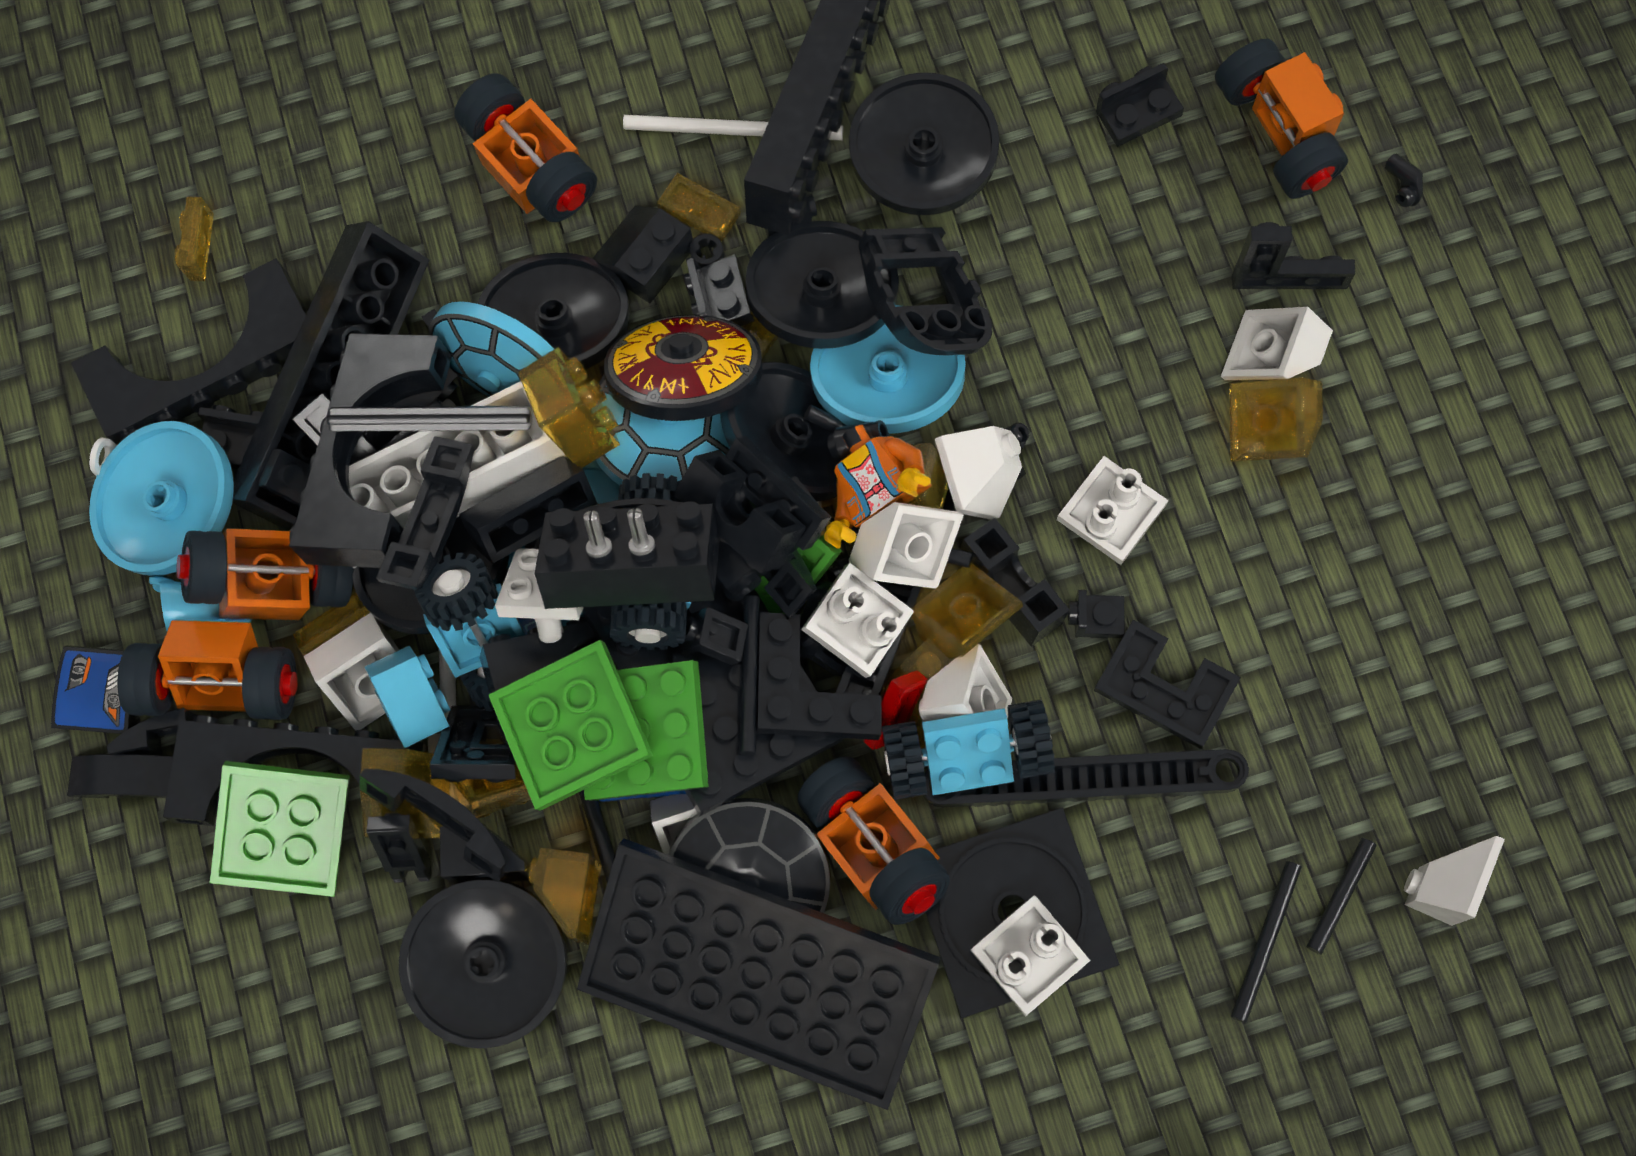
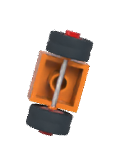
(1293, 110)
(524, 149)
(257, 575)
(208, 670)
(873, 840)

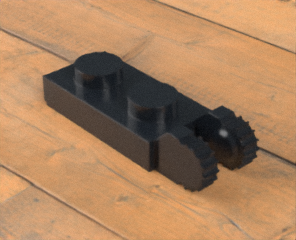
(399, 846)

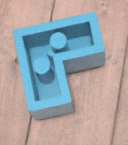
(407, 696)

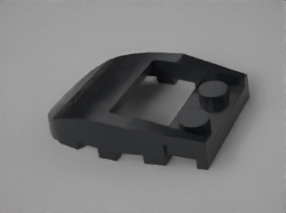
(929, 329)

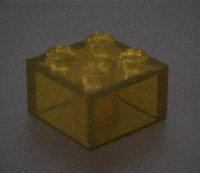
(570, 407)

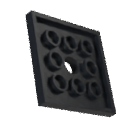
(1018, 861)

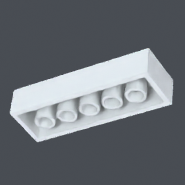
(393, 477)

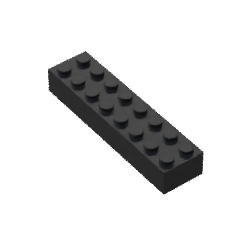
(809, 111)
(360, 293)

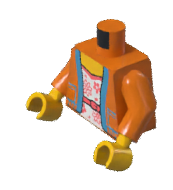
(872, 479)

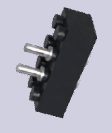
(628, 554)

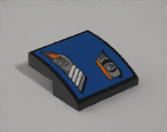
(88, 691)

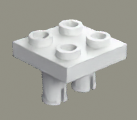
(1112, 509)
(522, 598)
(857, 620)
(1030, 955)

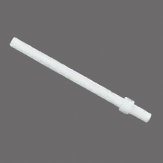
(703, 126)

